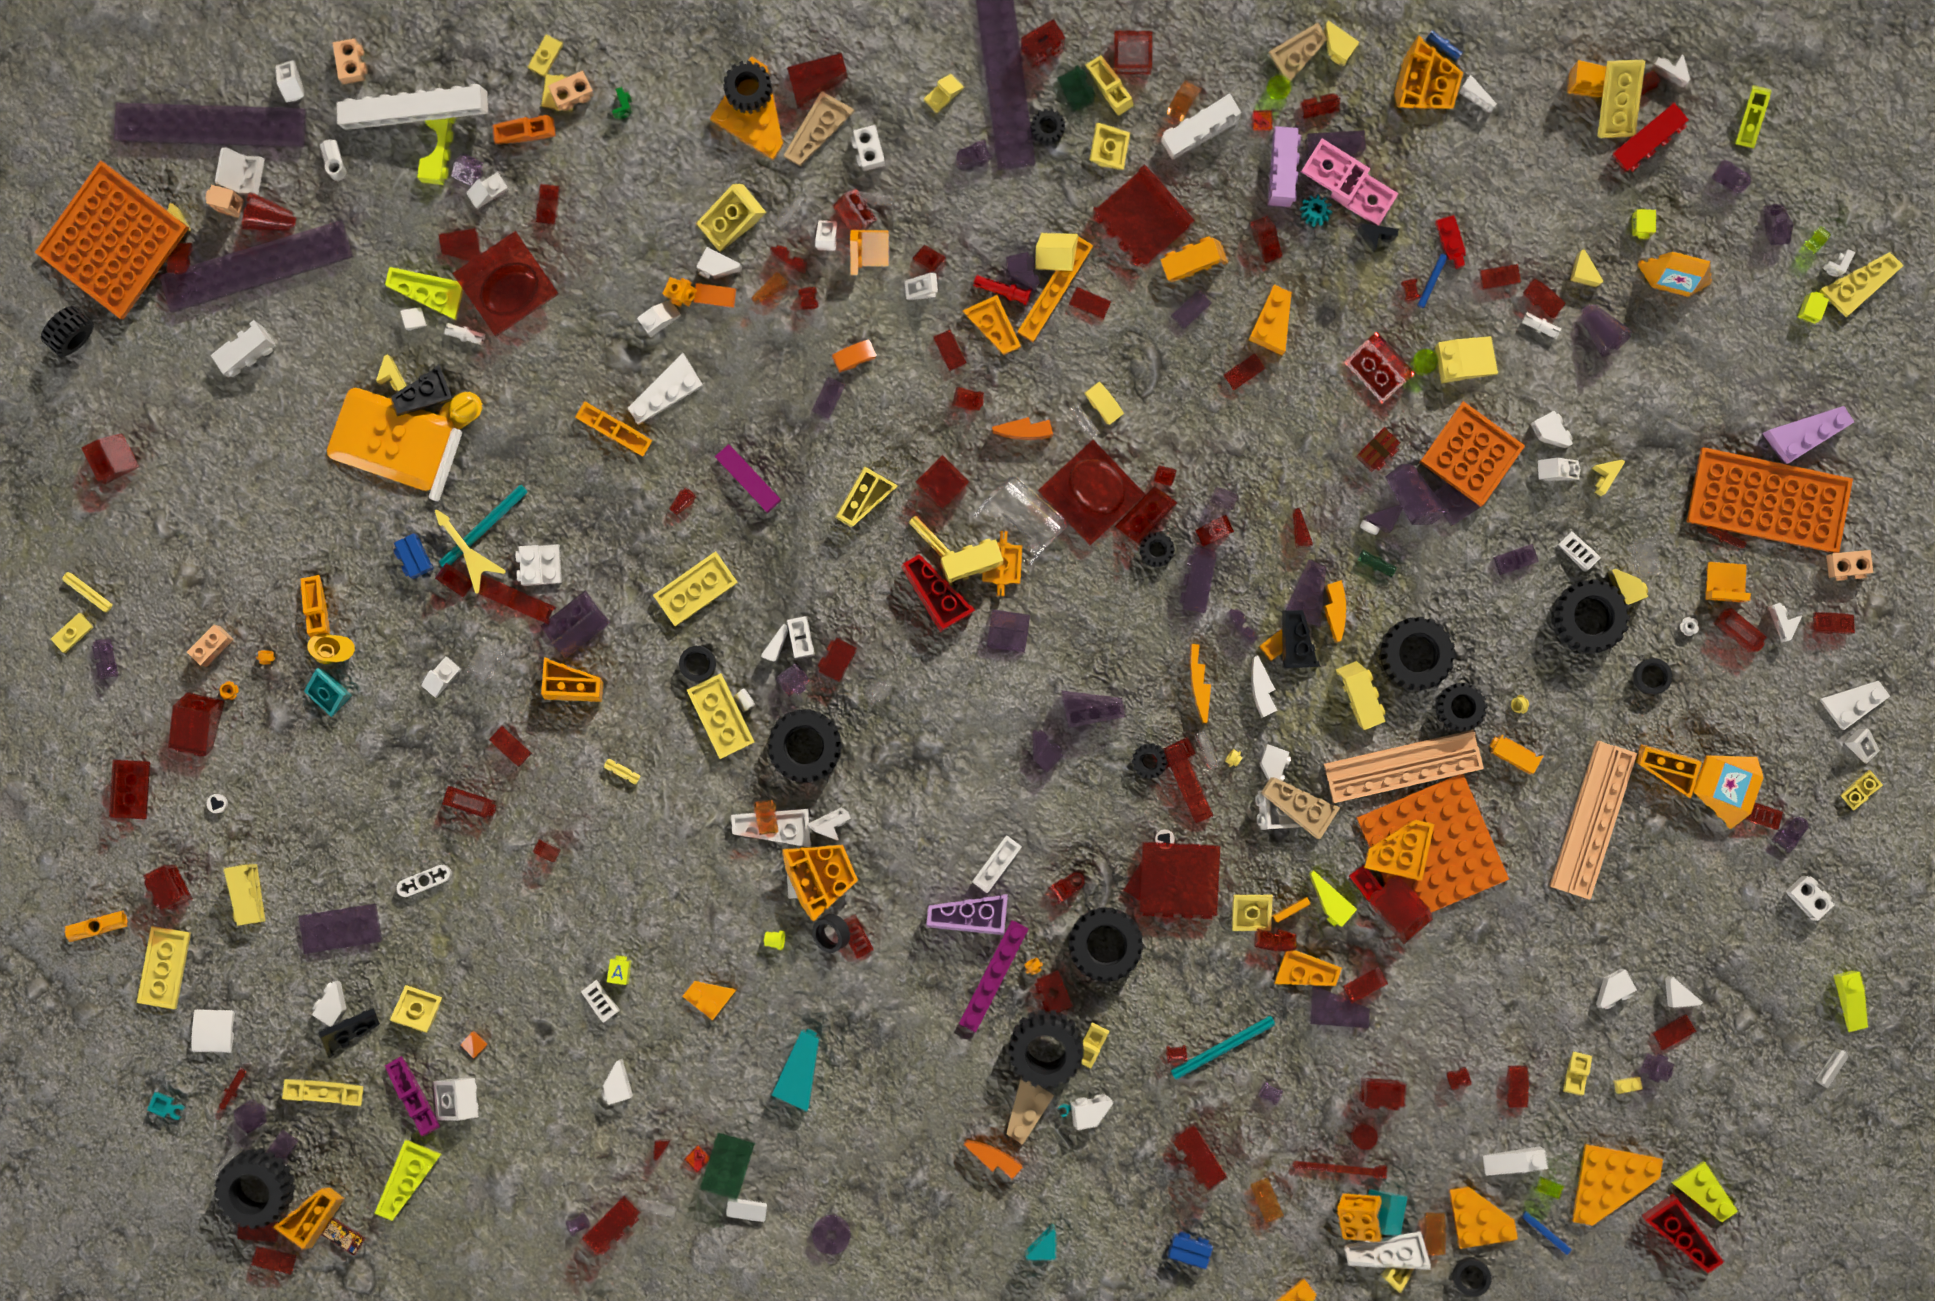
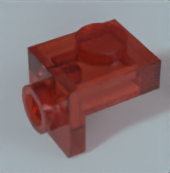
(968, 399)

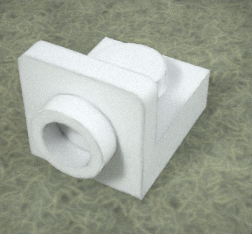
(1842, 263)

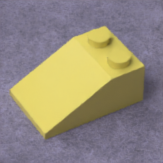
(730, 216)
(1465, 359)

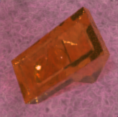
(766, 817)

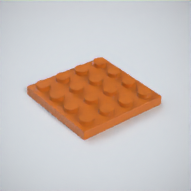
(1472, 454)

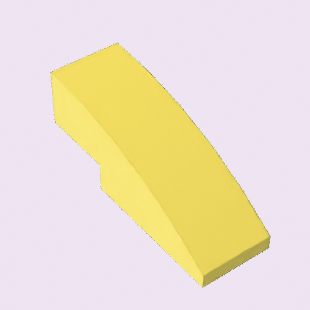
(1109, 85)

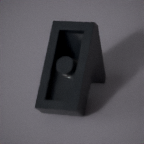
(1371, 233)

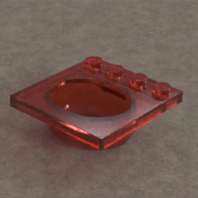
(505, 283)
(1091, 492)

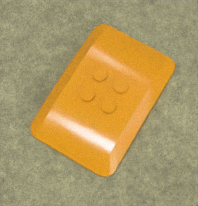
(389, 445)

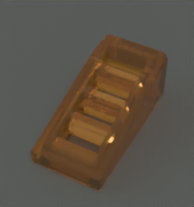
(771, 287)

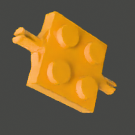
(1010, 570)

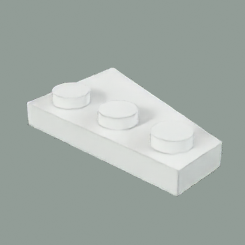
(1854, 703)

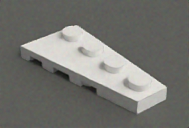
(670, 387)
(791, 824)
(1391, 1252)

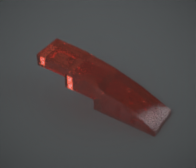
(1188, 782)

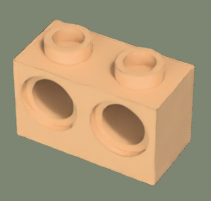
(345, 62)
(568, 86)
(224, 201)
(1849, 562)
(210, 645)

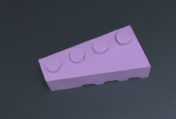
(1283, 167)
(1803, 435)
(975, 915)

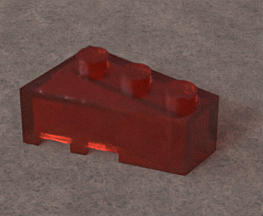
(816, 76)
(1199, 1156)
(610, 1227)

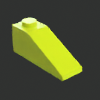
(1753, 116)
(1333, 903)
(1852, 999)

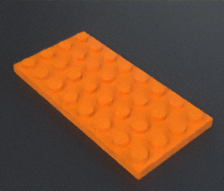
(1769, 500)

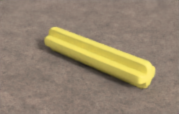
(928, 536)
(87, 592)

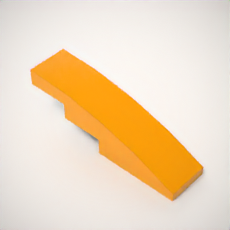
(613, 428)
(1200, 691)

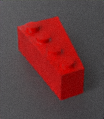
(1654, 134)
(936, 594)
(1678, 1227)

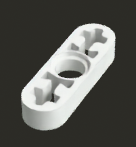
(408, 881)

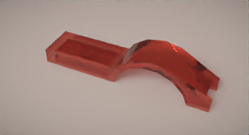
(515, 599)

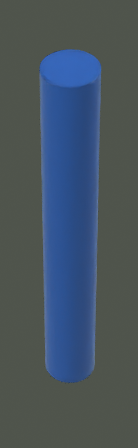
(1432, 280)
(1545, 1232)

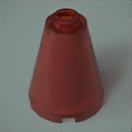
(266, 215)

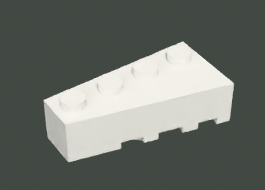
(1201, 127)

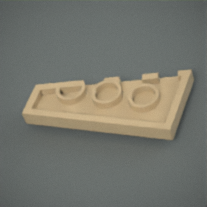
(1302, 807)

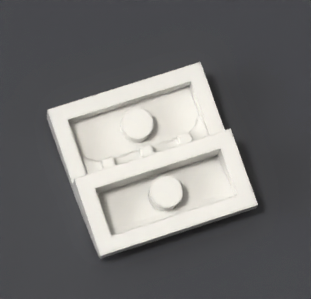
(212, 1030)

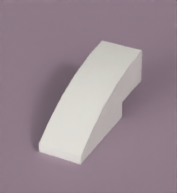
(1261, 688)

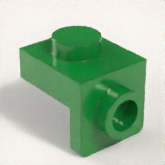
(625, 99)

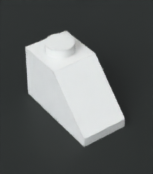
(289, 81)
(716, 265)
(658, 317)
(617, 1084)

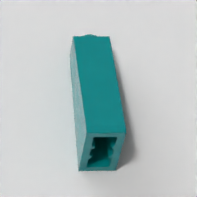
(798, 1074)

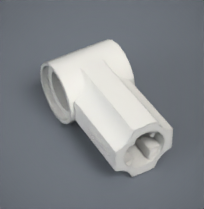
(333, 159)

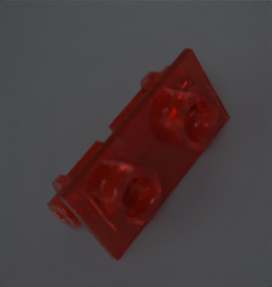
(1329, 104)

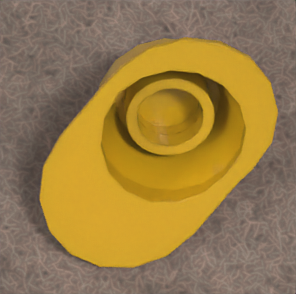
(462, 409)
(330, 648)

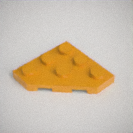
(1403, 851)
(1479, 1220)

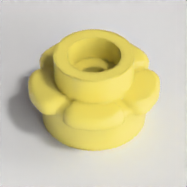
(1520, 704)
(1233, 758)

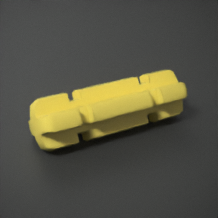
(622, 771)

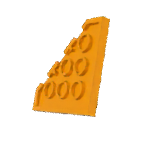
(757, 129)
(1610, 1180)

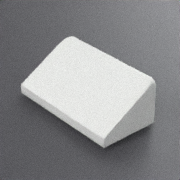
(1832, 1067)
(746, 1210)

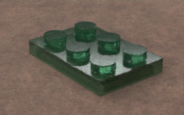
(727, 1166)

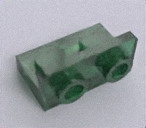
(1076, 88)

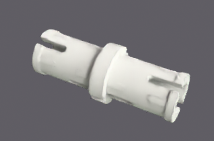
(1541, 325)
(464, 334)

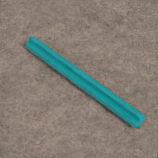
(485, 524)
(1223, 1047)

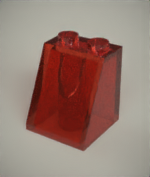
(195, 724)
(1400, 909)

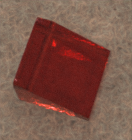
(1164, 475)
(659, 1147)

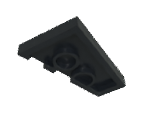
(423, 393)
(1296, 642)
(341, 1033)

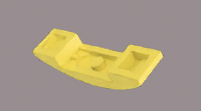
(323, 1091)

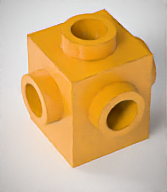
(679, 291)

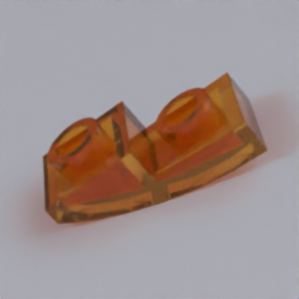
(1267, 1200)
(1435, 1233)

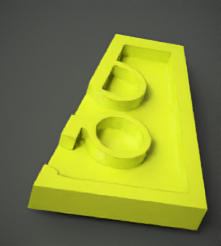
(1706, 1191)

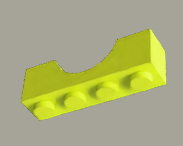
(433, 167)

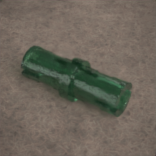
(1377, 563)

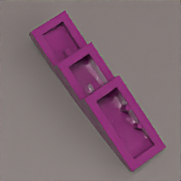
(748, 478)
(412, 1096)

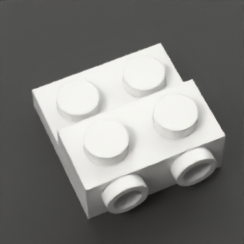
(539, 565)
(1271, 816)

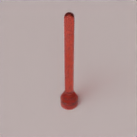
(1377, 1172)

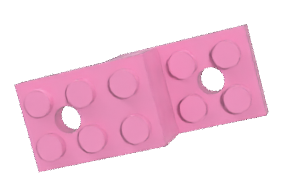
(1349, 182)

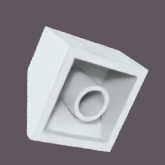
(455, 1099)

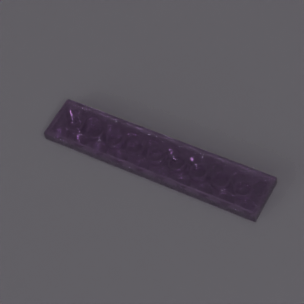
(1005, 84)
(210, 125)
(257, 266)

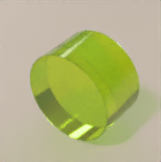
(1279, 87)
(1817, 239)
(1424, 362)
(1549, 1187)

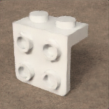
(239, 172)

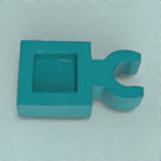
(163, 1104)

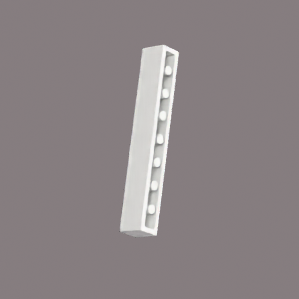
(412, 107)

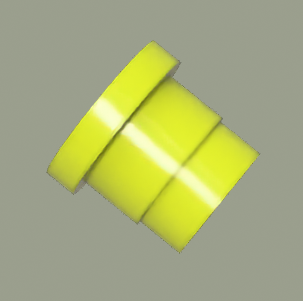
(775, 939)

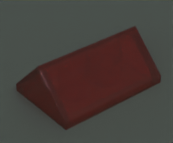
(1145, 515)
(129, 789)

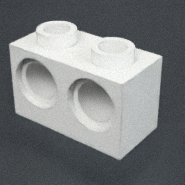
(872, 147)
(800, 637)
(1807, 901)

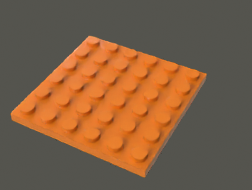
(111, 240)
(1460, 850)

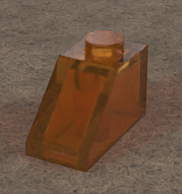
(1183, 100)

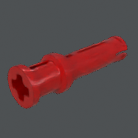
(1011, 292)

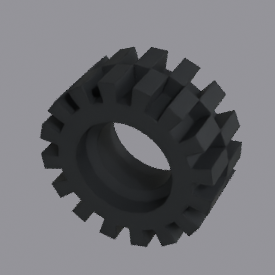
(1044, 116)
(1168, 549)
(1141, 768)

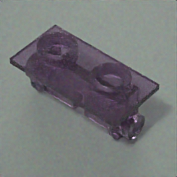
(104, 651)

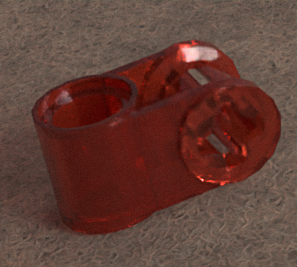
(1066, 887)

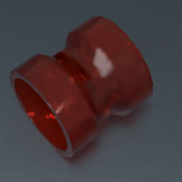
(808, 298)
(1459, 1078)

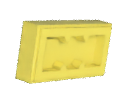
(545, 55)
(72, 633)

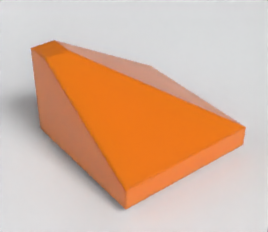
(473, 1044)

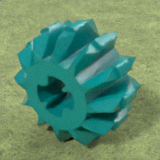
(1318, 204)

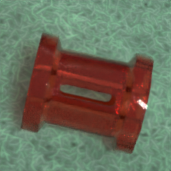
(1410, 290)
(1176, 1053)

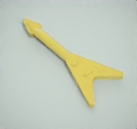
(475, 562)

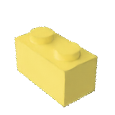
(1628, 1085)

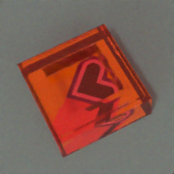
(1262, 120)
(697, 1158)

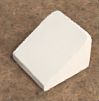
(413, 318)
(744, 700)

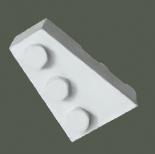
(243, 350)

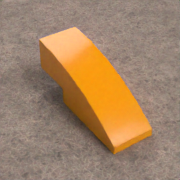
(314, 606)
(1336, 610)

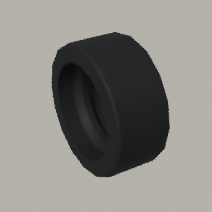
(683, 660)
(1667, 672)
(840, 928)
(1460, 1266)

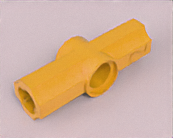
(106, 924)

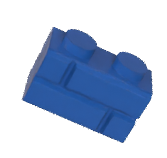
(413, 556)
(1190, 1250)

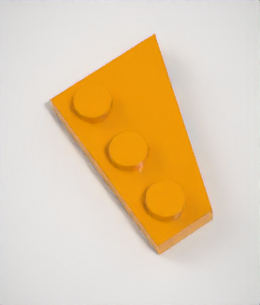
(994, 324)
(1303, 969)

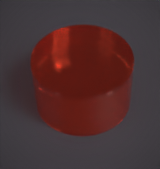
(546, 850)
(1364, 1136)

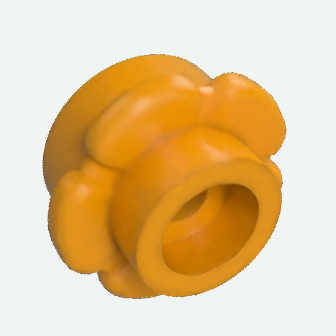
(265, 657)
(224, 690)
(1033, 966)

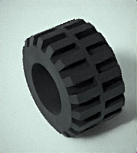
(744, 72)
(67, 331)
(1477, 707)

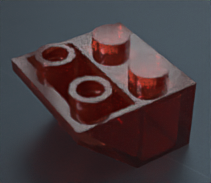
(110, 458)

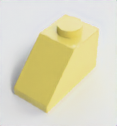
(1339, 43)
(1628, 585)

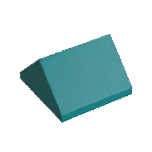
(327, 692)
(1390, 1212)
(1044, 1246)

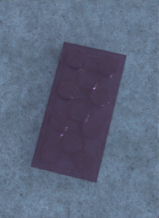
(340, 928)

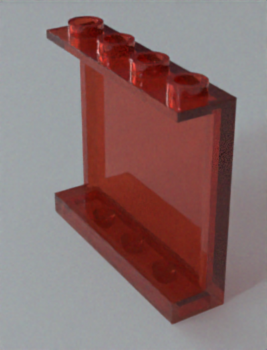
(1143, 217)
(1179, 879)

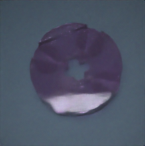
(831, 1245)

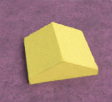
(1109, 146)
(1056, 251)
(1251, 912)
(416, 1009)

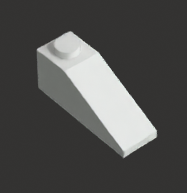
(1515, 1161)

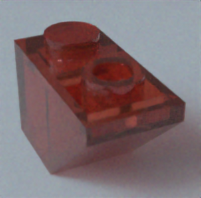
(1266, 239)

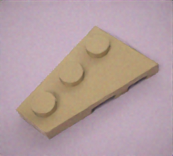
(1297, 51)

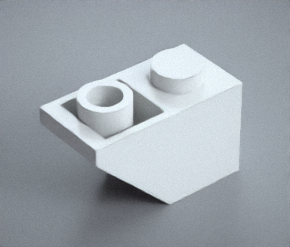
(1551, 431)
(1558, 469)
(1273, 762)
(1615, 987)
(332, 1005)
(1090, 1112)

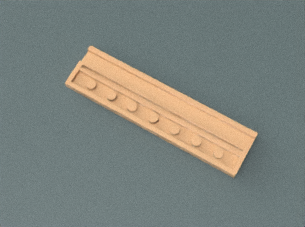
(1403, 766)
(1593, 820)

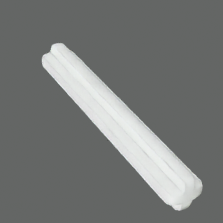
(445, 464)

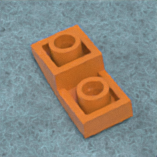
(715, 295)
(854, 355)

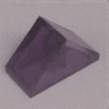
(1385, 519)

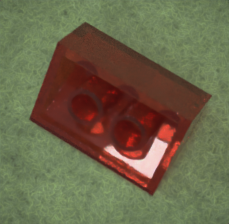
(1379, 367)

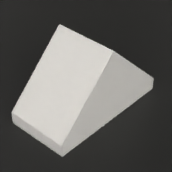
(1863, 745)
(1679, 995)

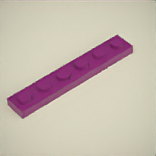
(993, 976)

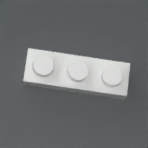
(996, 864)

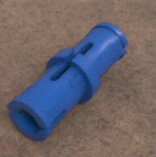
(1443, 46)

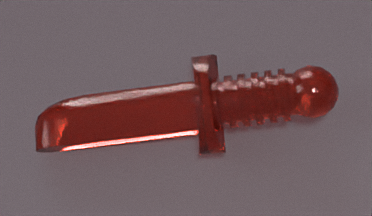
(1723, 536)
(232, 1089)

